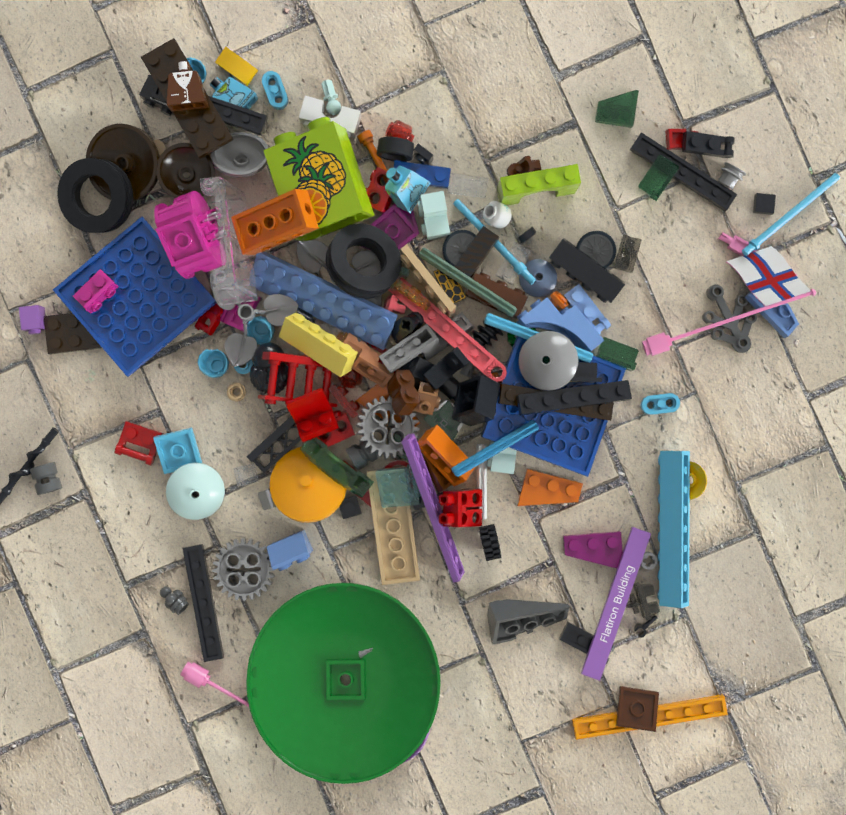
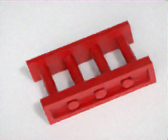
(293, 362)

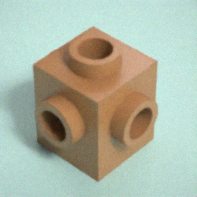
(427, 399)

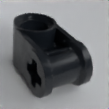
(406, 326)

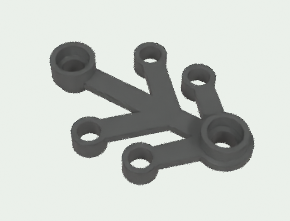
(733, 326)

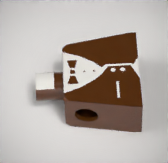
(185, 89)

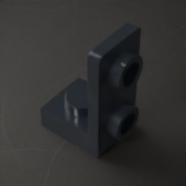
(445, 368)

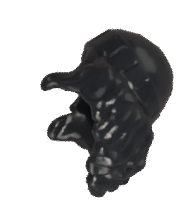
(260, 369)

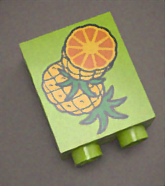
(327, 169)

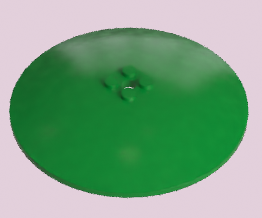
(333, 727)

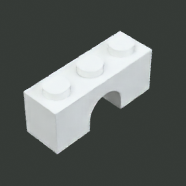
(314, 109)

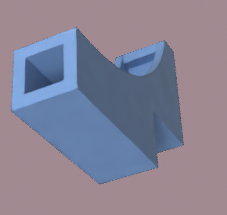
(567, 322)

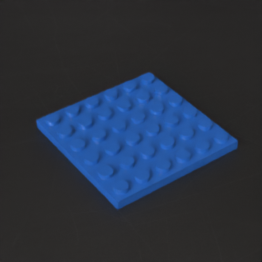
(149, 303)
(561, 438)

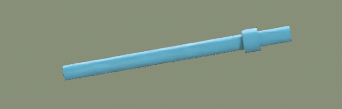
(519, 267)

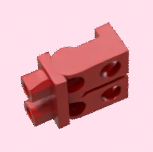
(456, 509)

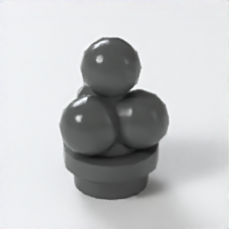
(174, 600)

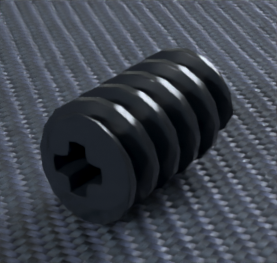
(486, 334)

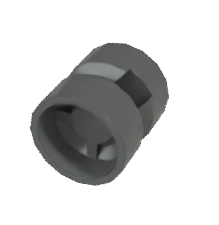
(360, 455)
(42, 472)

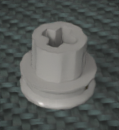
(731, 175)

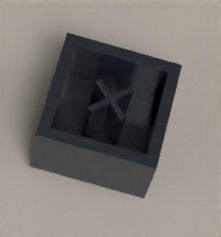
(476, 401)

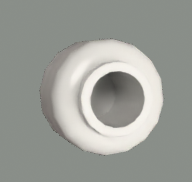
(497, 214)

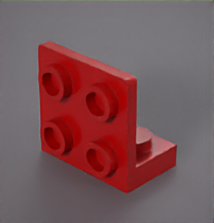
(312, 414)

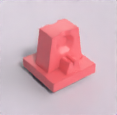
(392, 305)

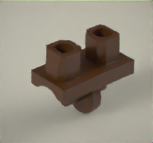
(524, 166)

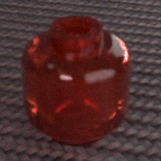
(400, 130)
(351, 379)

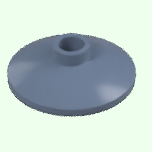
(539, 287)

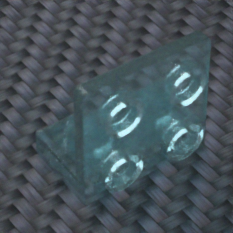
(398, 487)

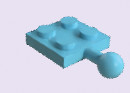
(177, 449)

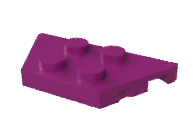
(398, 225)

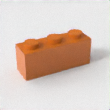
(443, 454)

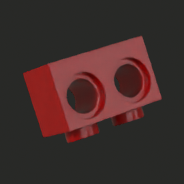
(376, 187)
(339, 434)

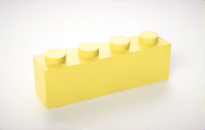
(318, 344)

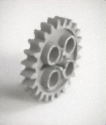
(370, 425)
(245, 586)

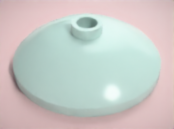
(193, 478)

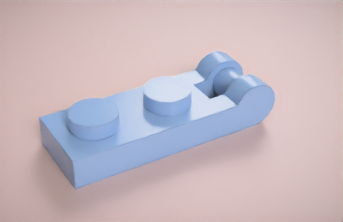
(580, 298)

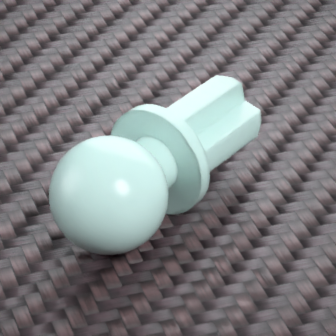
(333, 106)

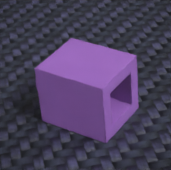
(32, 319)

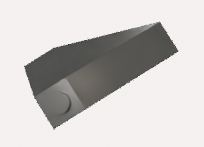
(514, 617)

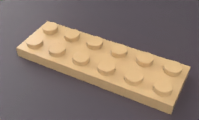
(393, 538)

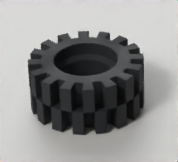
(490, 542)

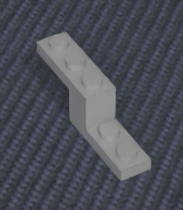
(423, 342)

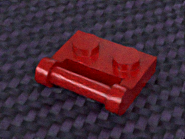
(139, 436)

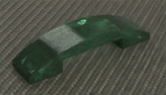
(335, 468)

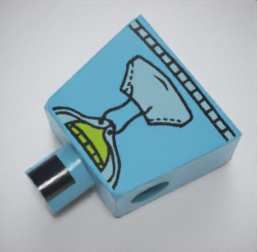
(233, 92)
(405, 187)

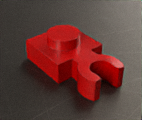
(674, 138)

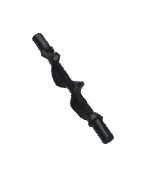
(25, 470)

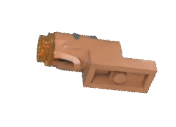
(366, 359)

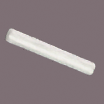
(481, 481)

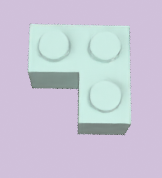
(434, 212)

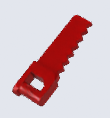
(214, 316)

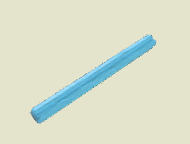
(526, 333)

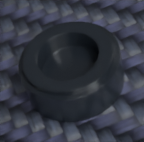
(526, 235)

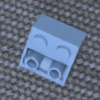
(289, 549)

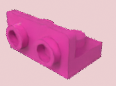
(96, 291)

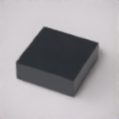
(764, 203)

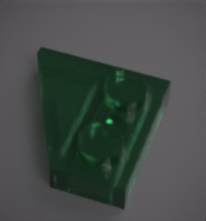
(618, 110)

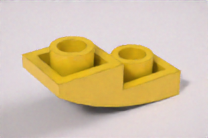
(236, 66)

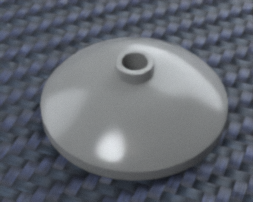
(241, 156)
(562, 362)

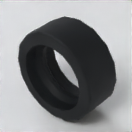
(395, 149)

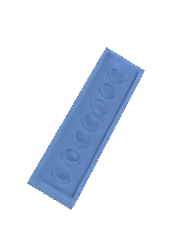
(324, 300)

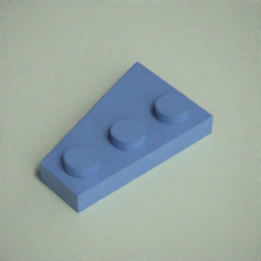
(779, 317)

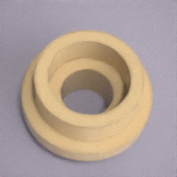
(230, 392)

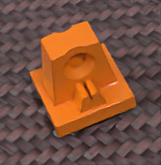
(558, 300)

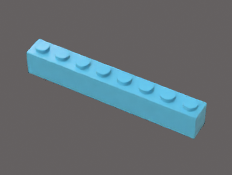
(674, 528)

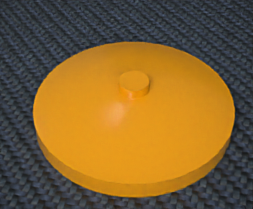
(303, 489)

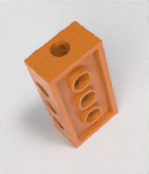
(275, 222)

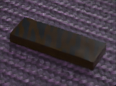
(477, 252)

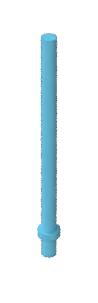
(755, 244)

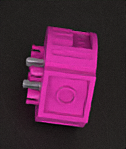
(189, 234)

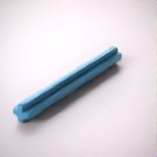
(495, 448)

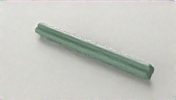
(467, 282)

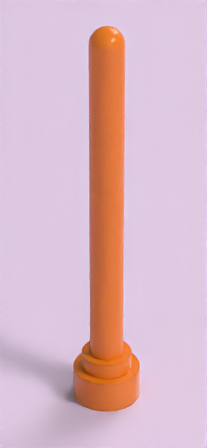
(366, 139)

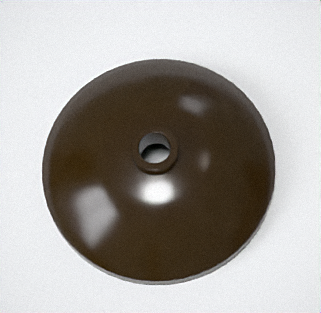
(181, 159)

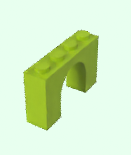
(562, 180)

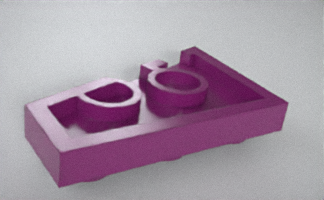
(595, 547)

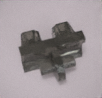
(627, 253)
(642, 592)

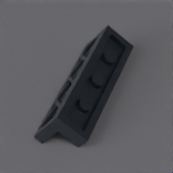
(270, 441)

